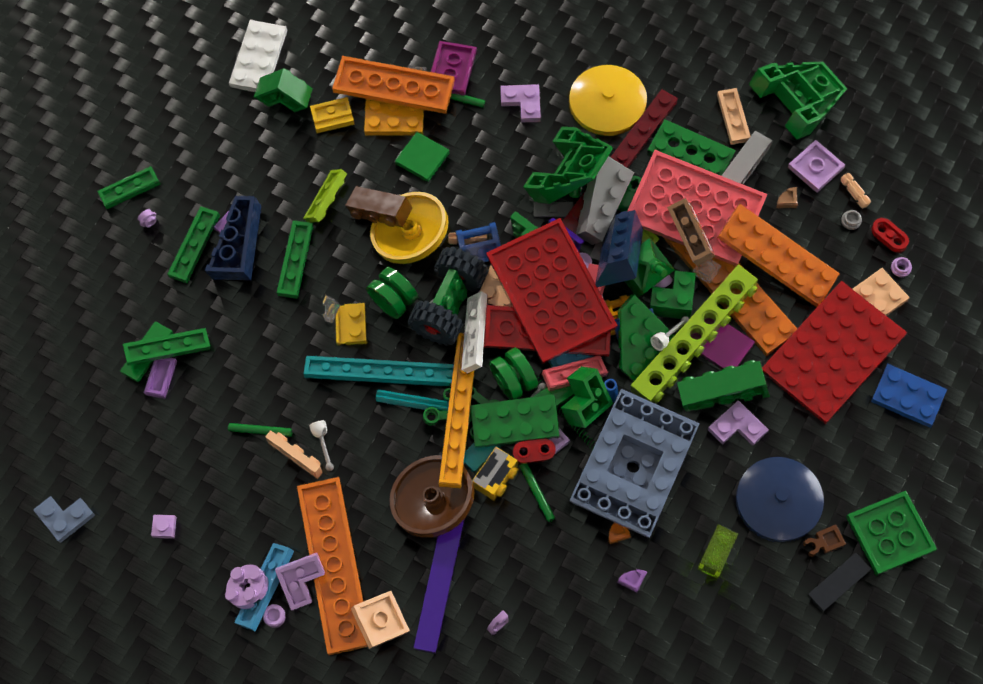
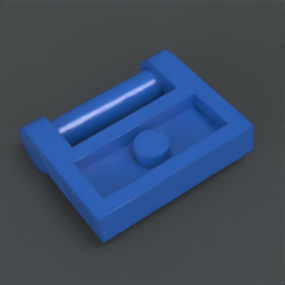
(479, 248)

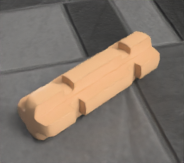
(855, 190)
(452, 239)

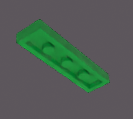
(193, 244)
(295, 259)
(166, 346)

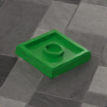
(422, 156)

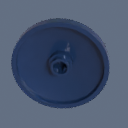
(779, 499)

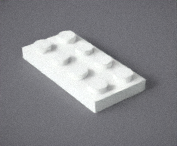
(257, 54)

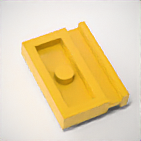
(332, 115)
(351, 324)

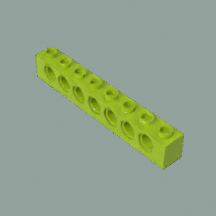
(738, 279)

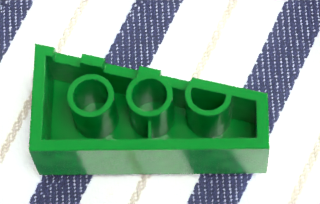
(723, 386)

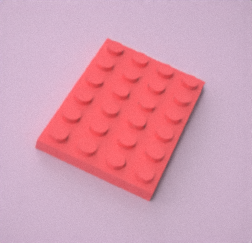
(710, 195)

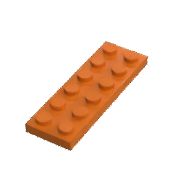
(393, 84)
(778, 255)

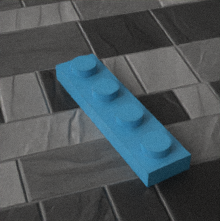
(277, 556)

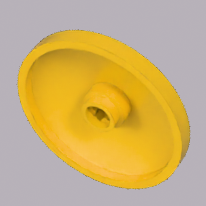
(607, 100)
(420, 234)

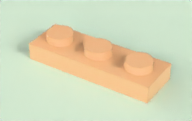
(733, 116)
(294, 453)

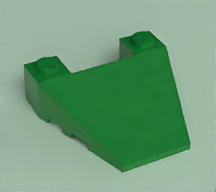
(804, 89)
(580, 166)

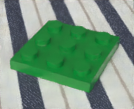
(891, 533)

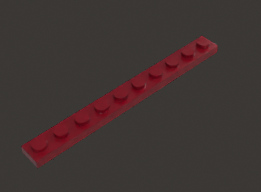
(632, 143)

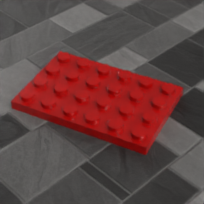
(551, 290)
(833, 352)

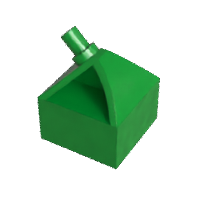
(651, 269)

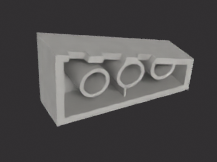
(602, 200)

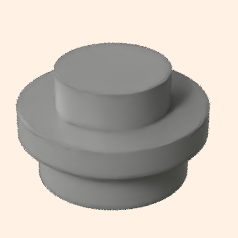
(851, 219)

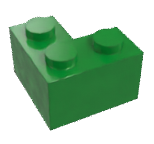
(283, 88)
(675, 301)
(590, 397)

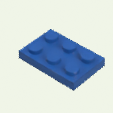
(909, 395)

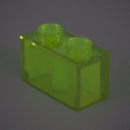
(717, 551)

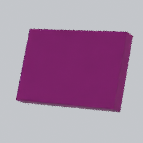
(455, 61)
(727, 348)

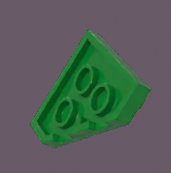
(636, 329)

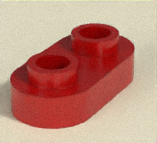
(890, 235)
(534, 451)

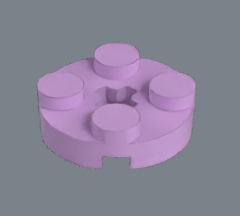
(236, 583)

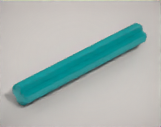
(410, 400)

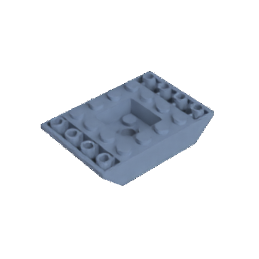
(639, 435)

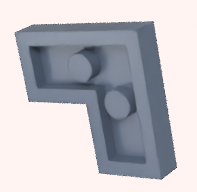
(64, 522)

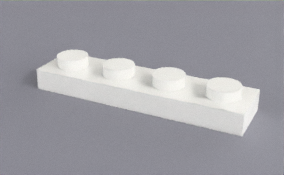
(474, 332)

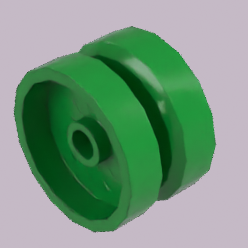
(392, 292)
(513, 374)

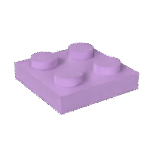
(816, 166)

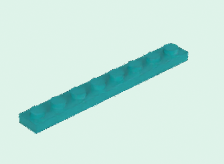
(378, 371)

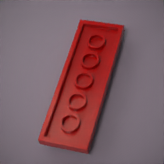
(505, 331)

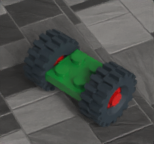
(440, 318)

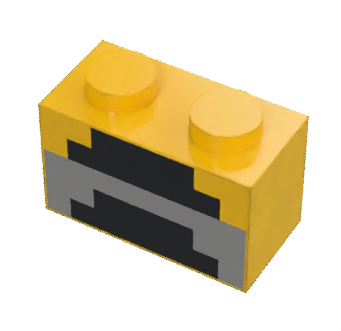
(495, 474)

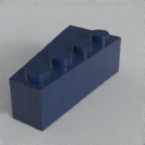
(237, 243)

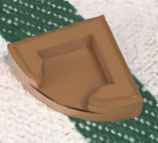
(788, 199)

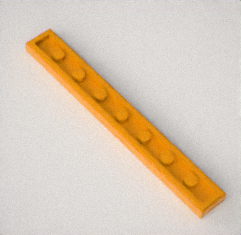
(457, 422)

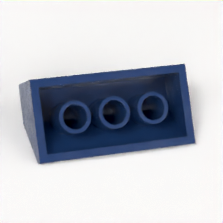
(620, 250)

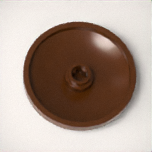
(425, 507)

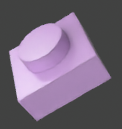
(163, 526)

